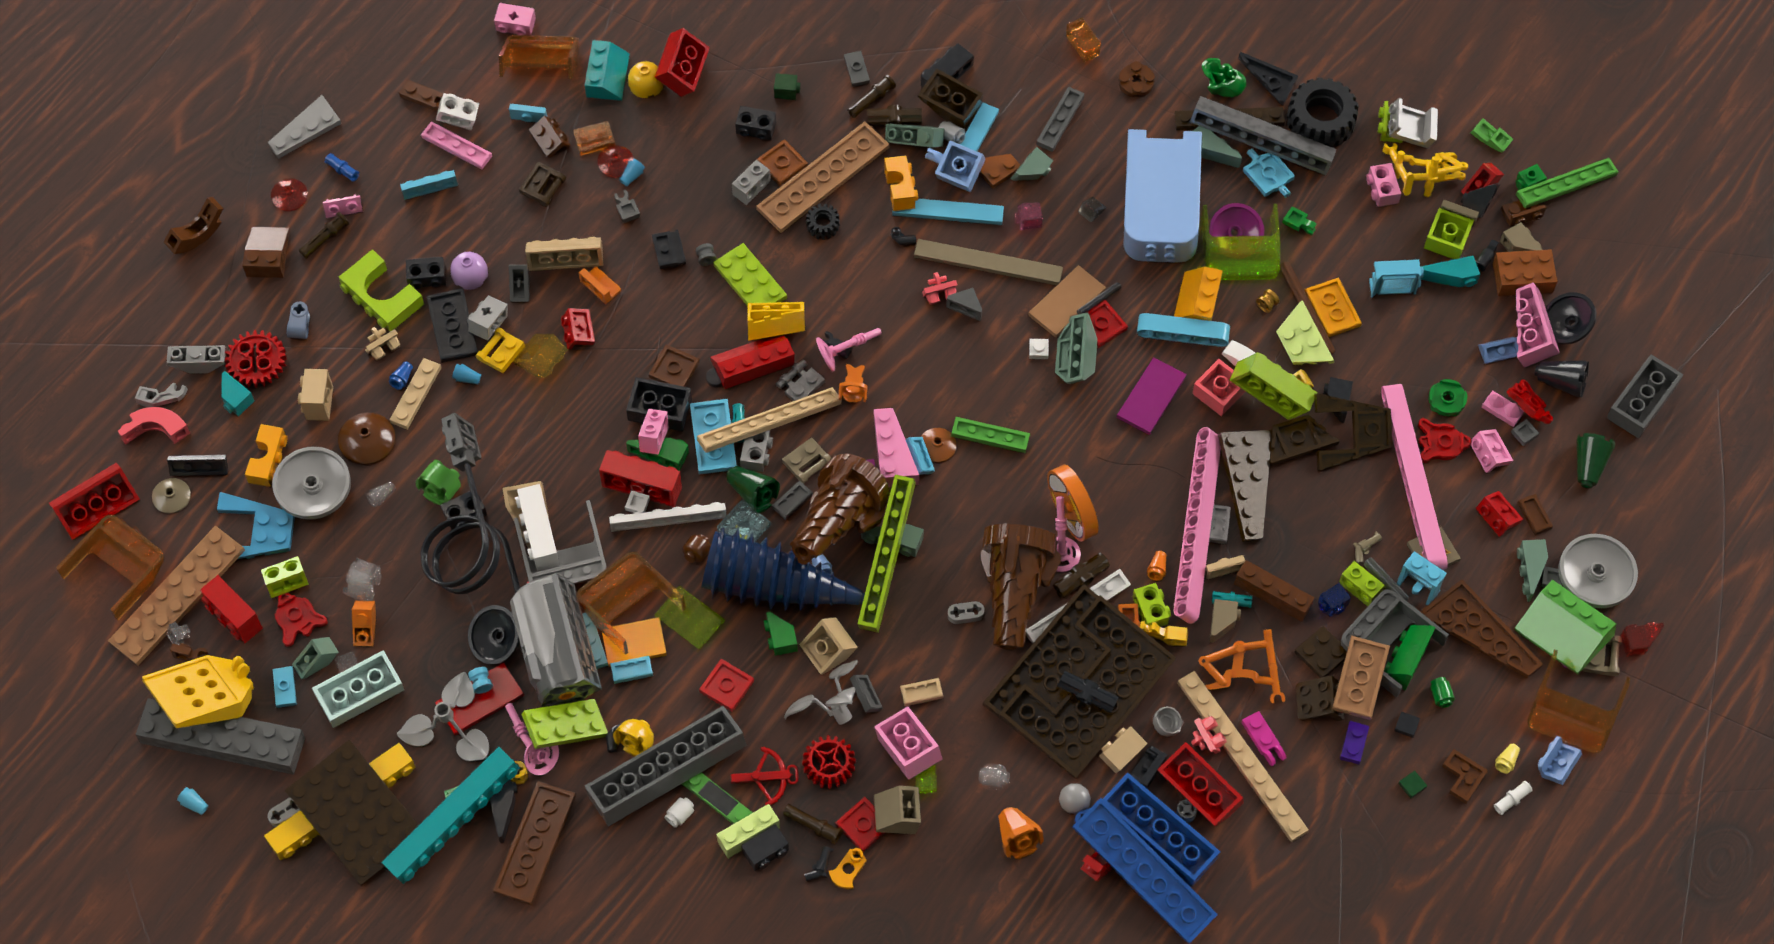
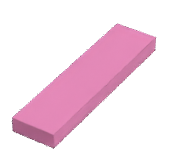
(456, 145)

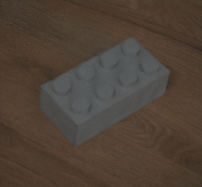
(1644, 396)

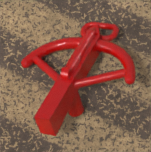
(757, 776)

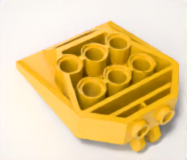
(202, 690)

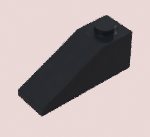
(503, 807)

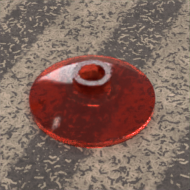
(614, 167)
(292, 200)

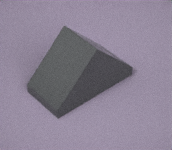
(519, 283)
(965, 303)

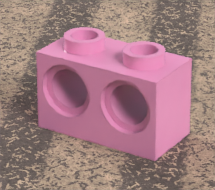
(1387, 184)
(653, 431)

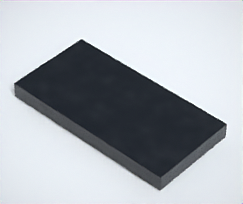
(450, 325)

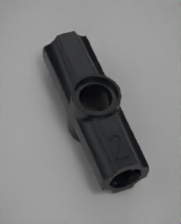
(1087, 691)

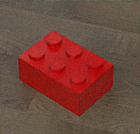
(682, 62)
(230, 609)

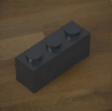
(954, 63)

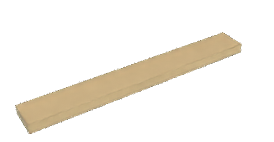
(768, 420)

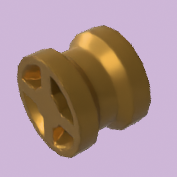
(1267, 301)

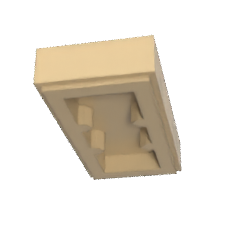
(1224, 566)
(921, 692)

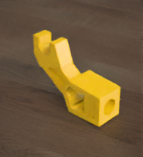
(1170, 635)

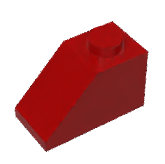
(1485, 176)

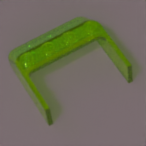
(1243, 255)

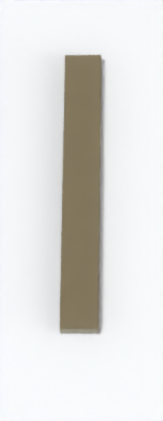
(988, 262)

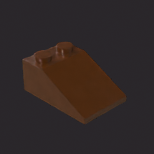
(266, 252)

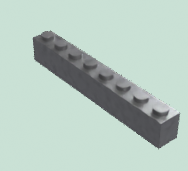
(1263, 135)

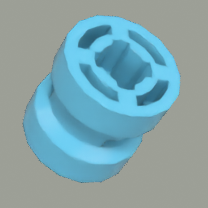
(480, 680)

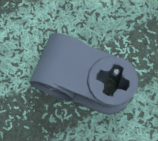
(298, 321)

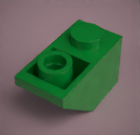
(782, 635)

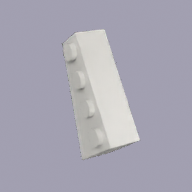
(538, 527)

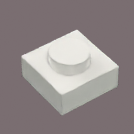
(1038, 349)
(637, 502)

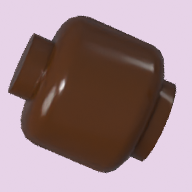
(696, 548)

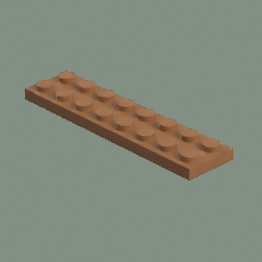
(822, 177)
(175, 595)

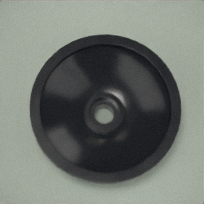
(1569, 309)
(486, 631)

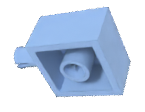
(955, 156)

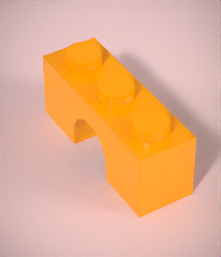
(902, 194)
(262, 470)

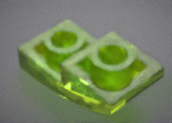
(927, 780)

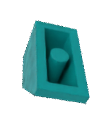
(235, 395)

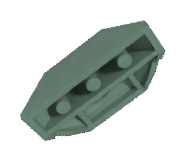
(1076, 350)

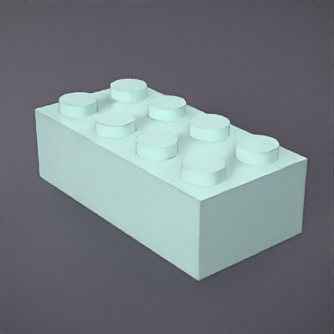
(358, 689)

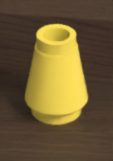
(1507, 759)

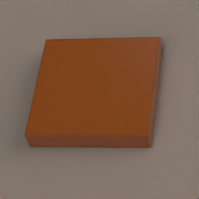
(783, 162)

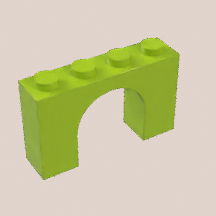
(388, 312)

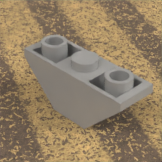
(196, 358)

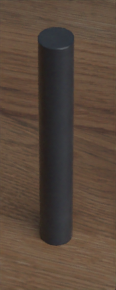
(1098, 299)

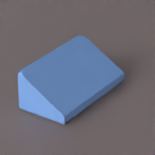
(1499, 349)

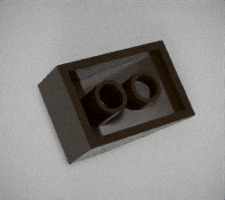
(951, 98)

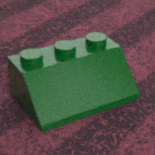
(1409, 653)

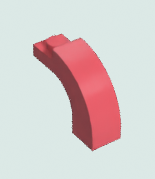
(154, 419)

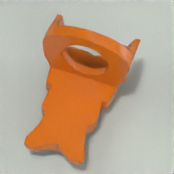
(853, 388)

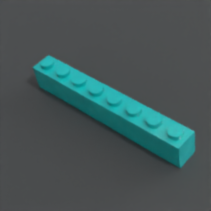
(451, 815)

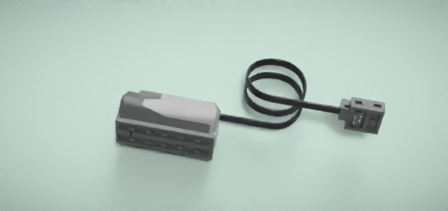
(544, 610)

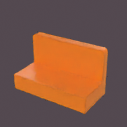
(599, 284)

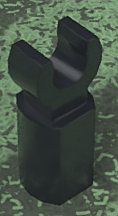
(1486, 255)
(832, 341)

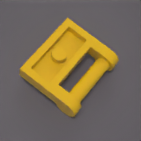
(505, 352)

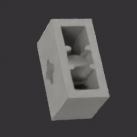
(487, 317)

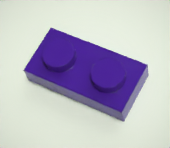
(1354, 742)

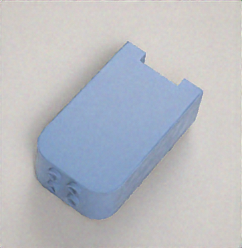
(1162, 197)

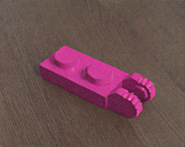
(1263, 737)

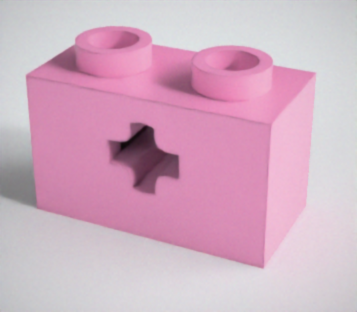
(514, 19)

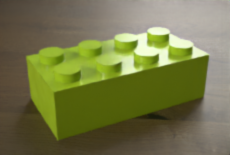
(1273, 386)

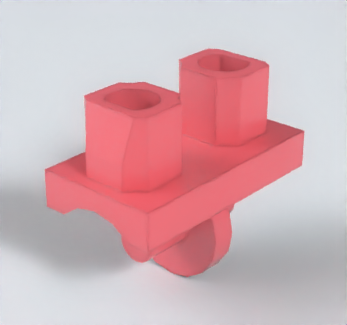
(932, 292)
(1204, 727)

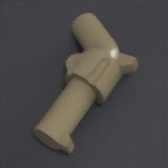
(1364, 546)

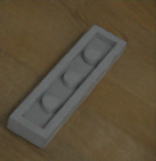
(1060, 119)

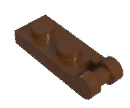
(421, 95)

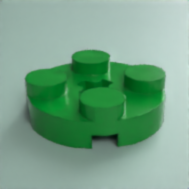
(1443, 407)

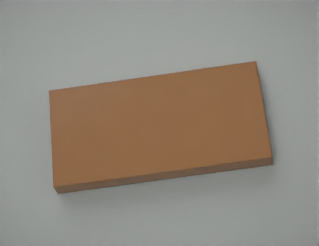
(1065, 299)
(1361, 677)

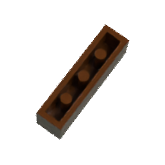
(1274, 590)

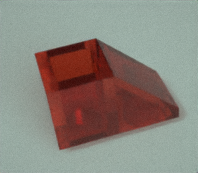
(1640, 638)

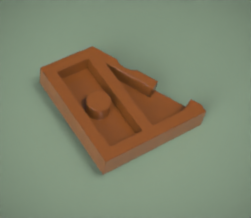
(998, 169)

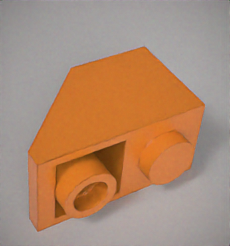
(363, 623)

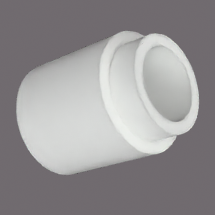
(679, 812)

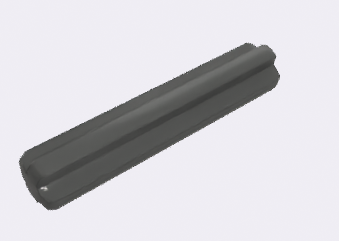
(1375, 569)

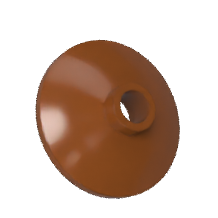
(943, 451)

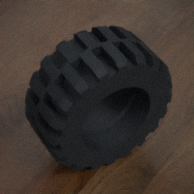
(1326, 94)

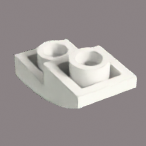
(1235, 352)

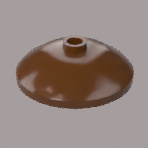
(366, 448)

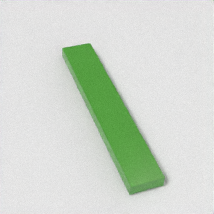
(1566, 183)

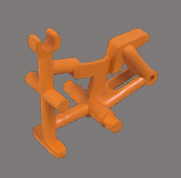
(1238, 650)

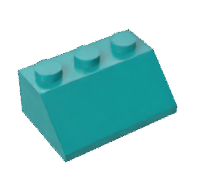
(606, 71)

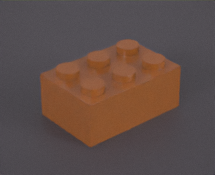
(1522, 268)

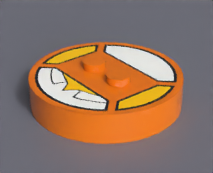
(1077, 504)

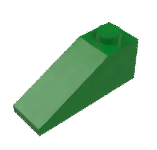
(672, 452)

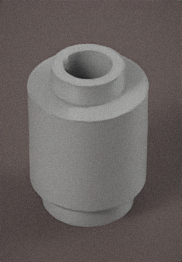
(953, 132)

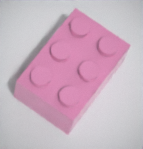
(908, 742)

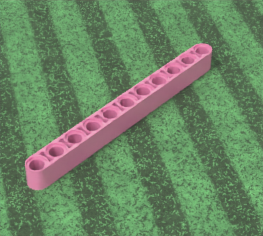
(1414, 476)
(1197, 526)

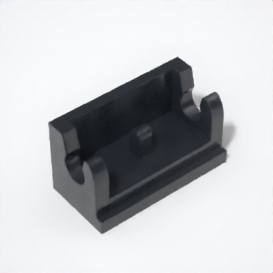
(1147, 766)

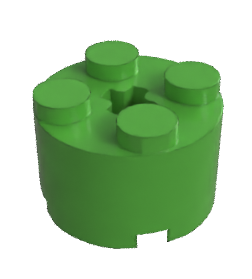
(438, 482)

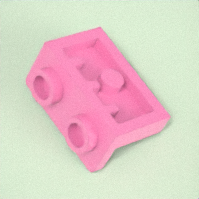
(1490, 450)

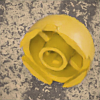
(642, 80)
(635, 736)

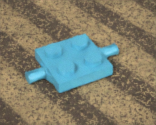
(1268, 173)

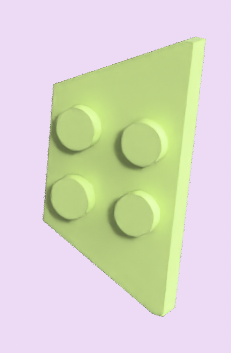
(1302, 338)

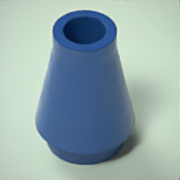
(400, 376)

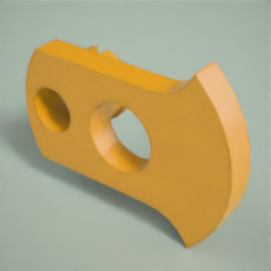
(845, 880)

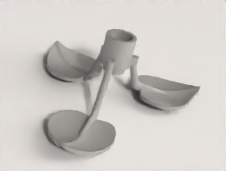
(460, 693)
(837, 703)

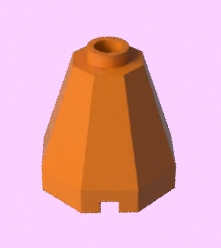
(1019, 833)

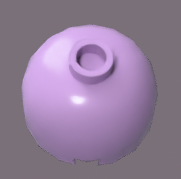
(469, 270)

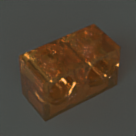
(1083, 39)

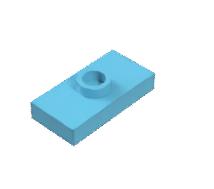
(526, 113)
(920, 455)
(631, 669)
(284, 687)

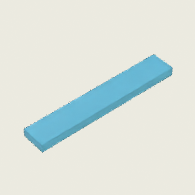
(954, 211)

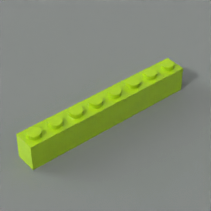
(886, 553)

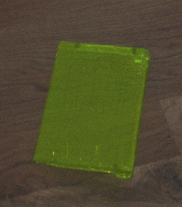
(694, 623)

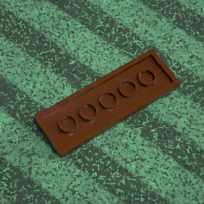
(534, 843)

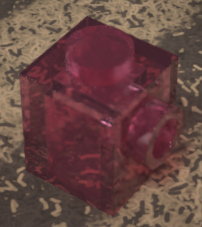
(1029, 216)

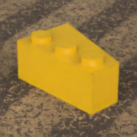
(774, 319)

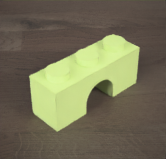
(746, 829)

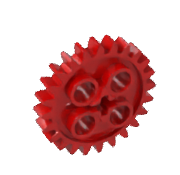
(273, 357)

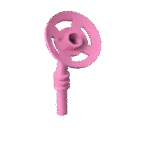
(830, 352)
(1065, 542)
(538, 755)

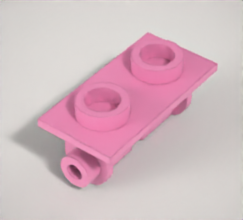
(345, 206)

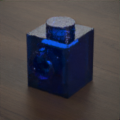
(1334, 600)

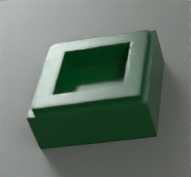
(1412, 784)

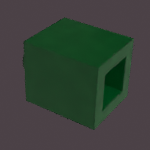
(786, 86)

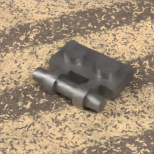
(805, 385)

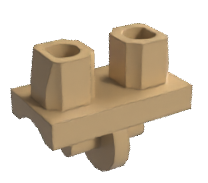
(375, 347)

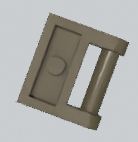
(803, 456)
(1597, 666)

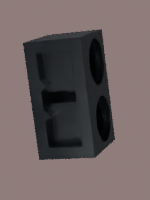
(756, 120)
(426, 268)
(461, 506)

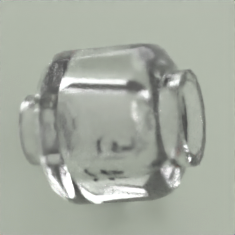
(994, 776)

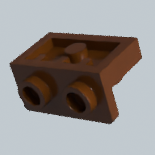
(1516, 213)

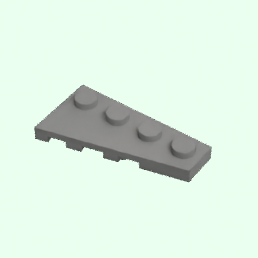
(308, 125)

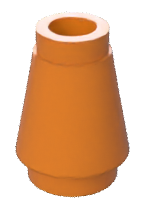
(1157, 567)

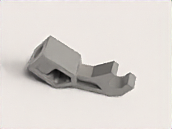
(168, 396)

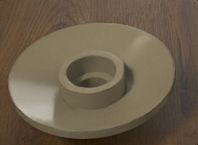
(171, 503)

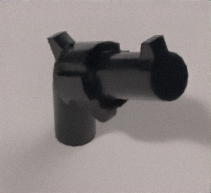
(820, 866)

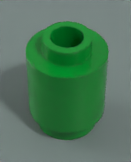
(1442, 692)

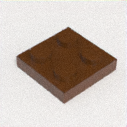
(674, 367)

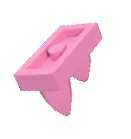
(1503, 408)

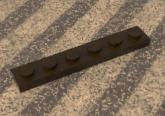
(1272, 115)

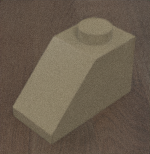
(1224, 618)

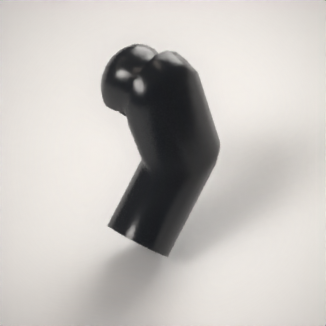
(900, 238)
(611, 744)

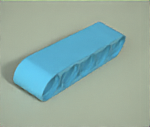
(1183, 329)

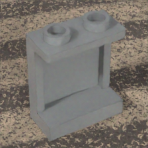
(1412, 124)

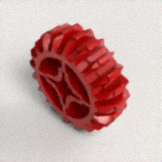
(817, 751)

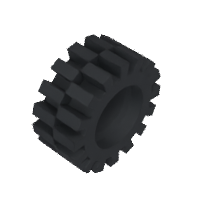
(820, 212)

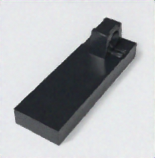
(197, 465)

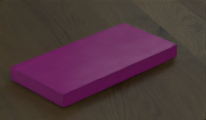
(1151, 396)

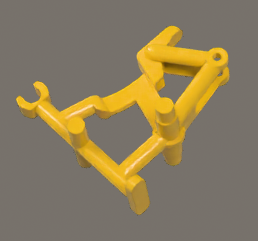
(1433, 171)

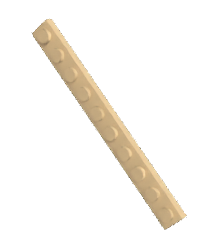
(1244, 758)

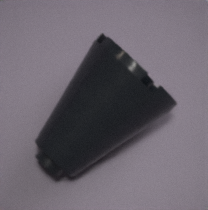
(1564, 375)

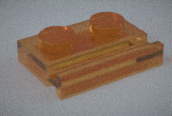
(593, 137)

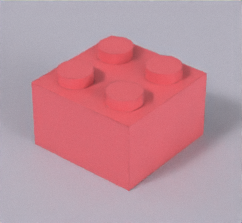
(1216, 389)

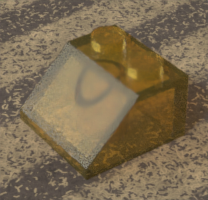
(541, 355)

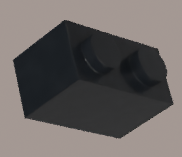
(765, 848)

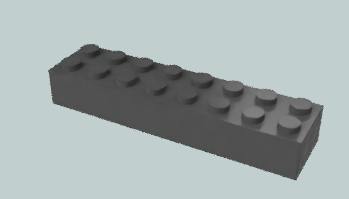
(229, 740)
(665, 765)

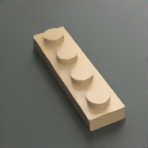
(415, 393)

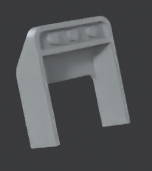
(576, 563)

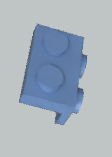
(1558, 761)

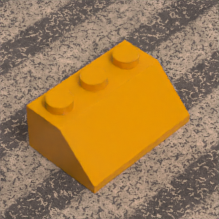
(1198, 293)

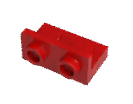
(577, 327)
(1498, 513)

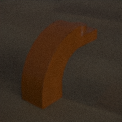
(197, 231)

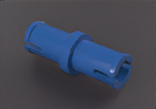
(341, 167)

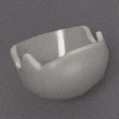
(1167, 721)
(1074, 798)

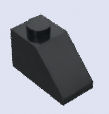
(1480, 198)
(1340, 389)

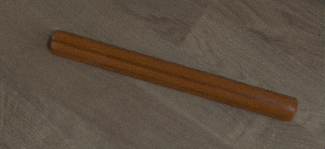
(1300, 295)

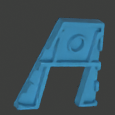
(271, 525)

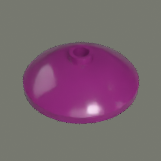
(1238, 218)

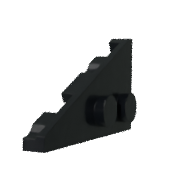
(1274, 79)

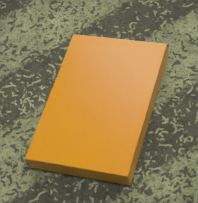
(1333, 307)
(642, 640)

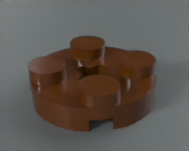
(1140, 71)

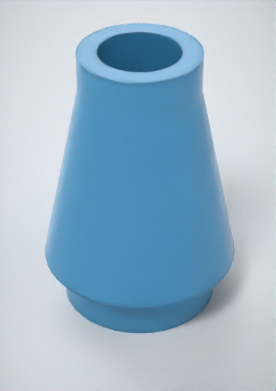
(631, 172)
(465, 374)

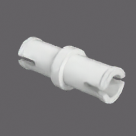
(1513, 797)

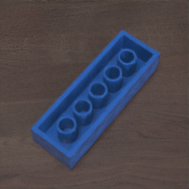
(1162, 829)

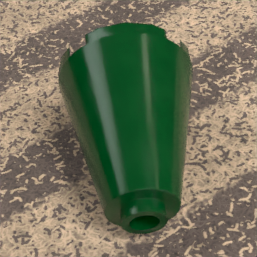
(1592, 457)
(753, 487)

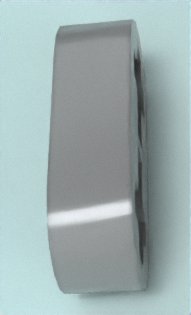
(965, 612)
(283, 809)

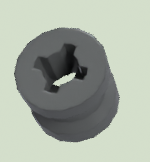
(705, 254)
(1186, 807)

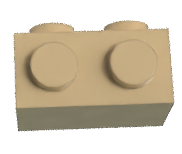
(1123, 749)

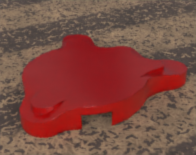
(1530, 401)
(1441, 441)
(296, 616)

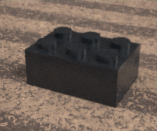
(659, 396)

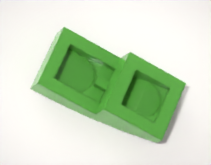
(1494, 138)

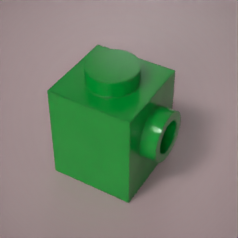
(1530, 177)

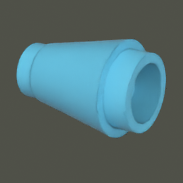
(192, 801)

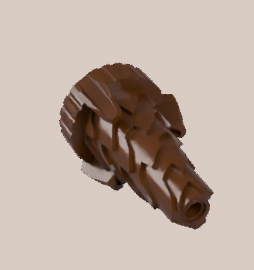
(848, 496)
(1016, 564)

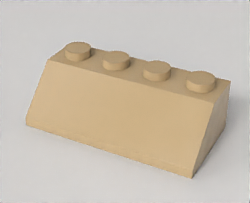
(564, 253)

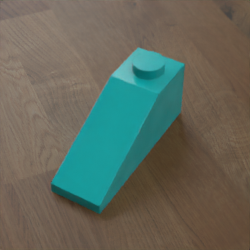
(1454, 272)

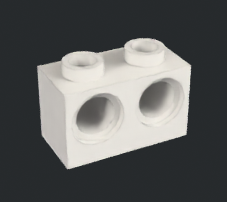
(456, 115)

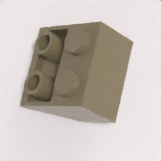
(897, 810)

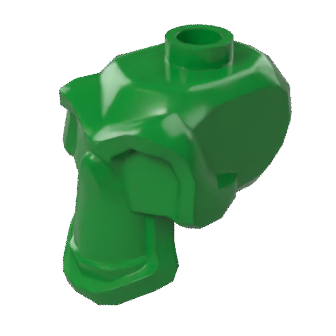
(1223, 79)

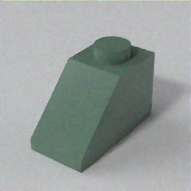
(1033, 167)
(315, 657)

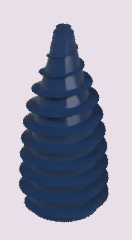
(770, 575)

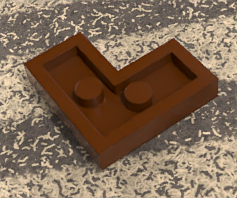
(1469, 775)

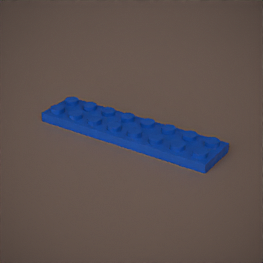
(1144, 870)

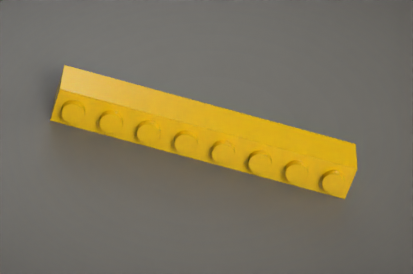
(298, 830)

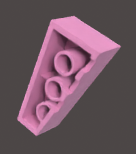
(1535, 332)
(892, 447)

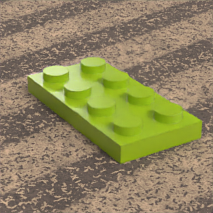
(749, 277)
(564, 723)

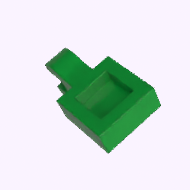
(1298, 219)

